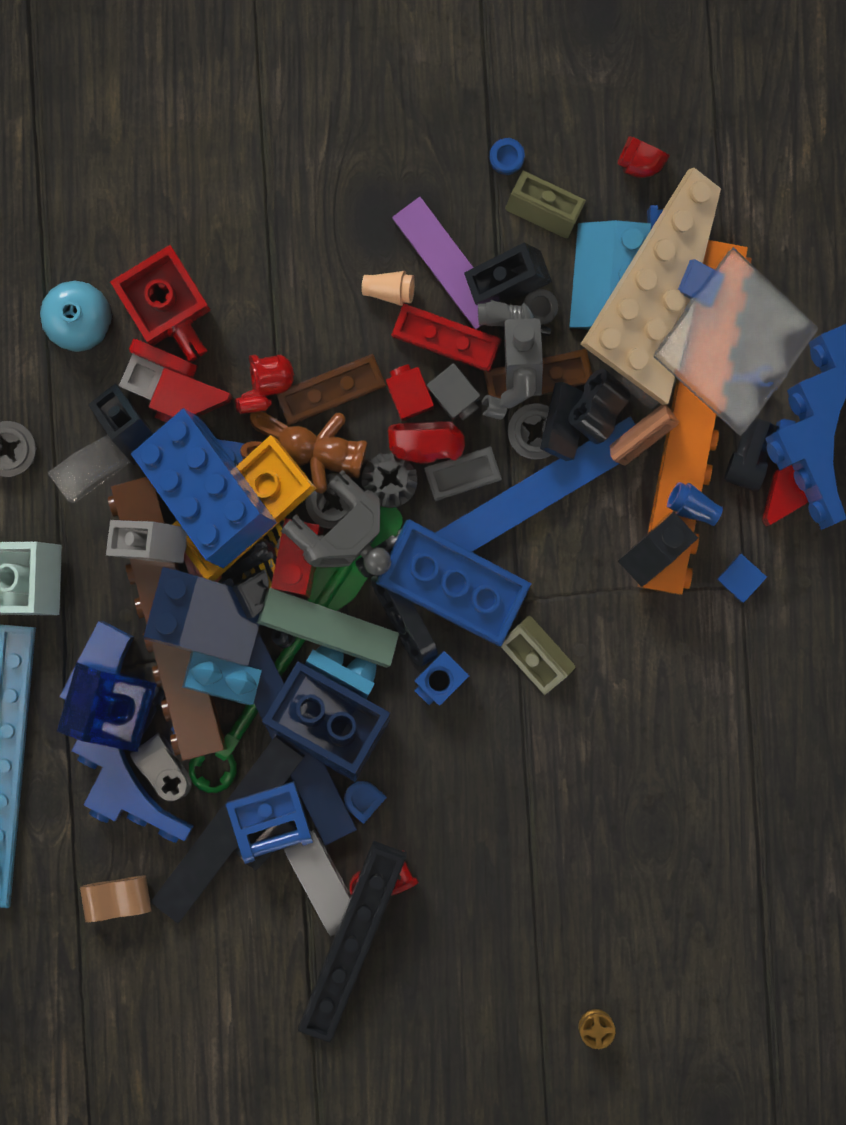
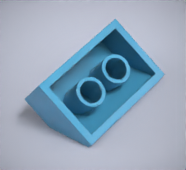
(600, 261)

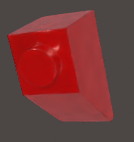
(180, 392)
(783, 496)

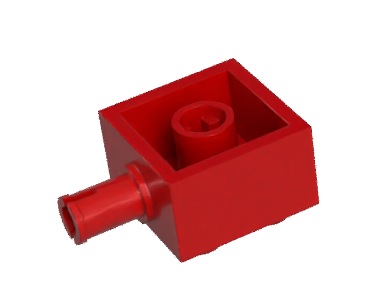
(176, 314)

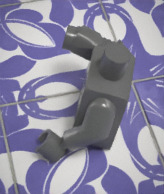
(521, 354)

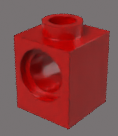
(409, 392)

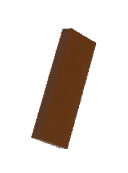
(566, 367)
(331, 389)

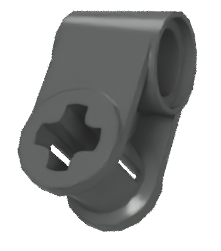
(158, 763)

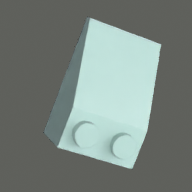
(30, 578)

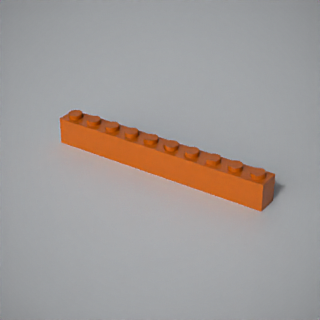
(686, 455)

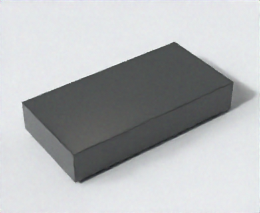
(464, 474)

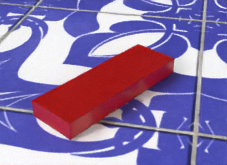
(446, 338)

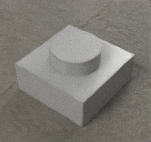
(141, 377)

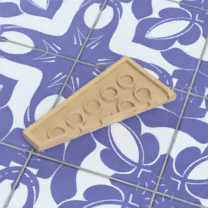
(647, 296)

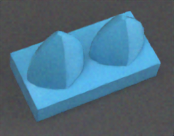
(356, 676)
(221, 678)

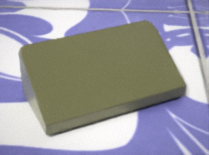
(545, 204)
(537, 655)

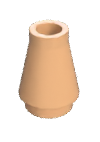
(390, 287)

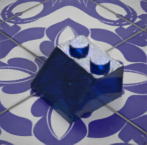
(106, 707)

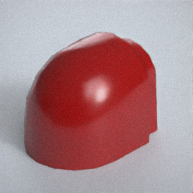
(641, 158)

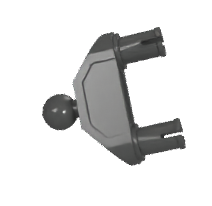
(349, 536)

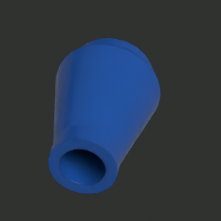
(693, 504)

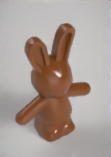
(305, 447)

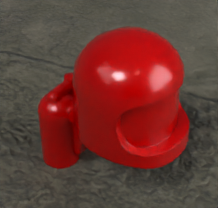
(268, 377)

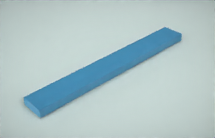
(15, 684)

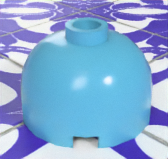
(87, 325)

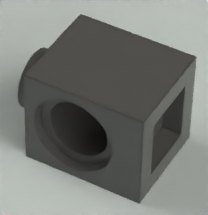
(454, 393)

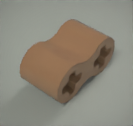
(115, 898)

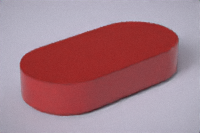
(162, 358)

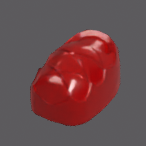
(426, 441)

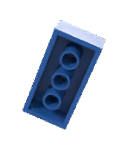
(203, 488)

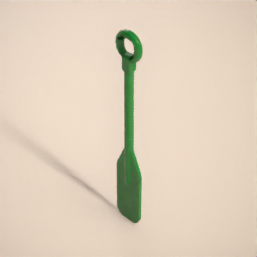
(332, 589)

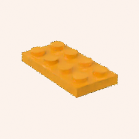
(275, 481)

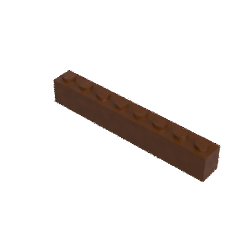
(191, 712)

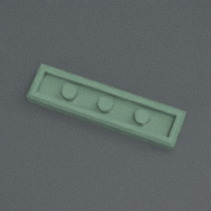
(328, 627)

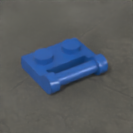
(266, 811)

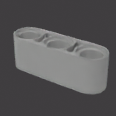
(320, 881)

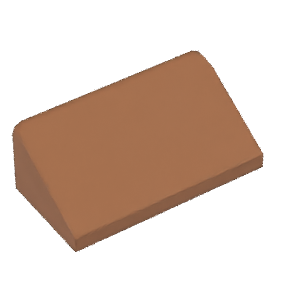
(643, 435)

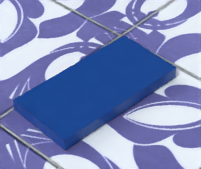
(454, 583)

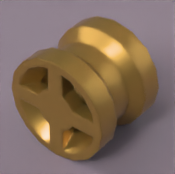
(598, 1036)

